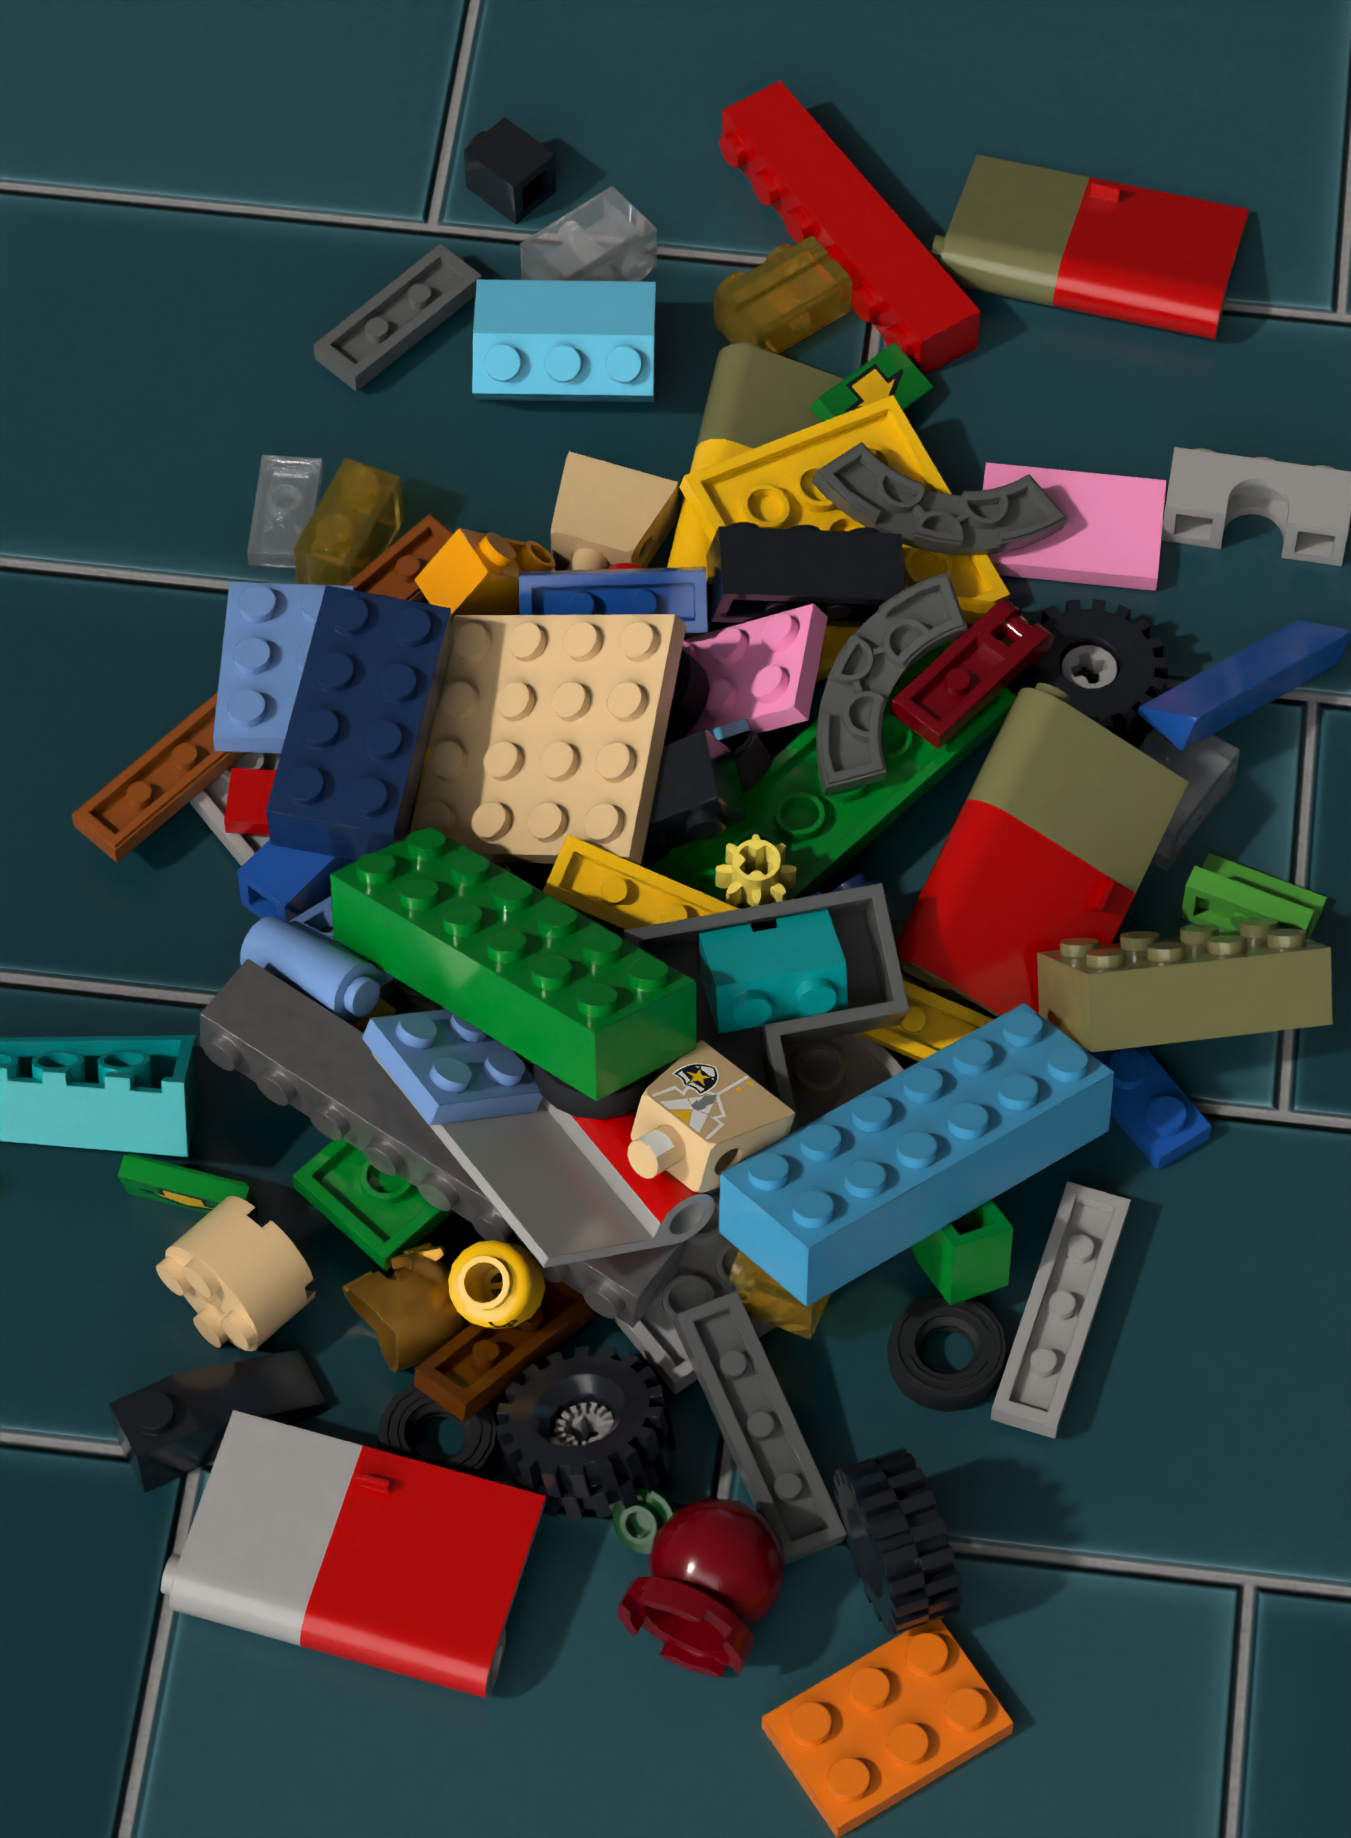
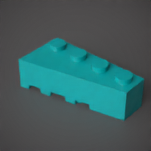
(100, 1092)

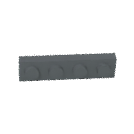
(759, 1426)

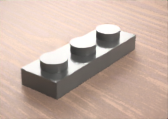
(397, 317)

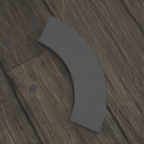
(935, 521)
(867, 673)

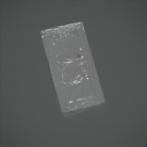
(282, 508)

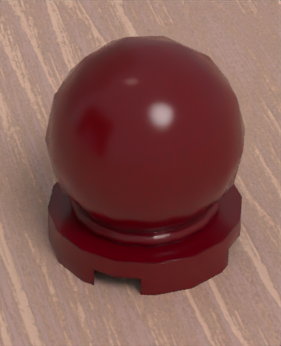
(709, 1580)

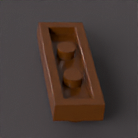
(486, 1360)

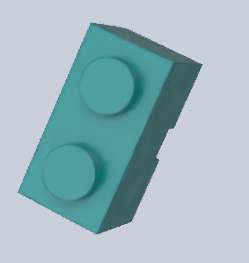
(773, 971)

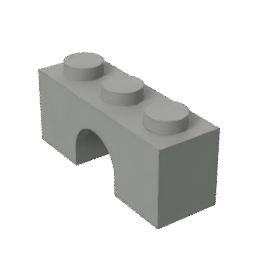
(1303, 500)

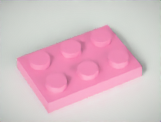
(760, 669)

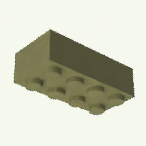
(1185, 985)

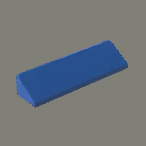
(1245, 682)

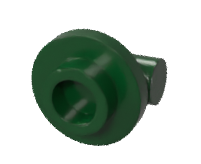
(641, 1522)

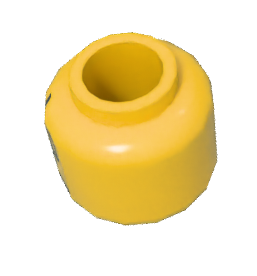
(476, 1284)

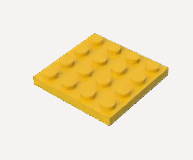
(776, 491)

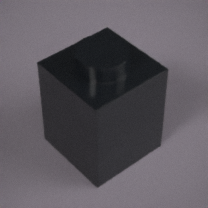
(509, 170)

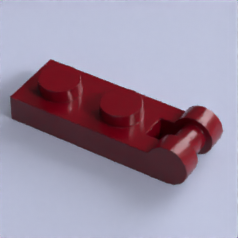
(970, 673)

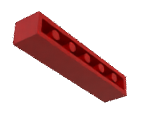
(827, 197)

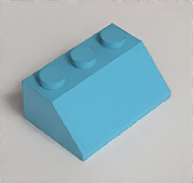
(564, 340)

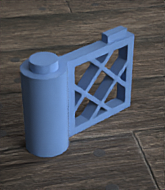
(315, 962)

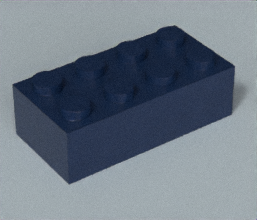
(360, 724)

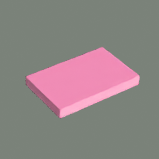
(1108, 534)

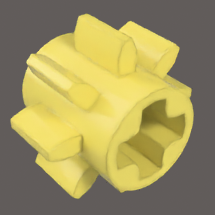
(755, 873)

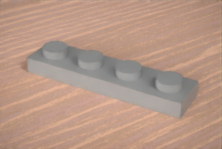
(1060, 1310)

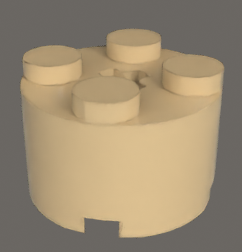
(237, 1276)

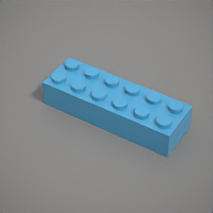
(914, 1153)

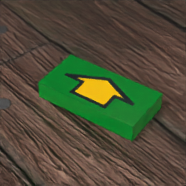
(880, 377)
(180, 1185)

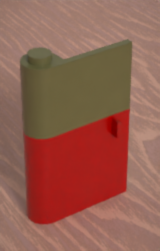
(1093, 246)
(1037, 853)

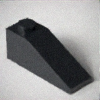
(184, 1416)

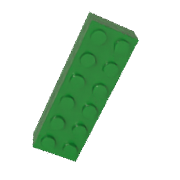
(514, 962)

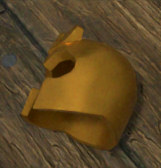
(409, 1308)

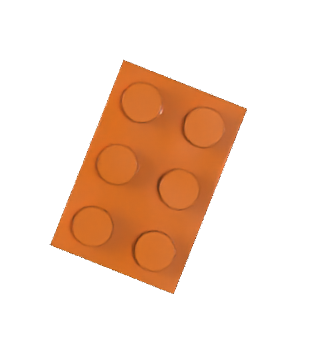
(886, 1725)

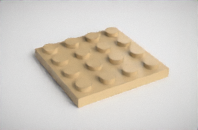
(550, 733)

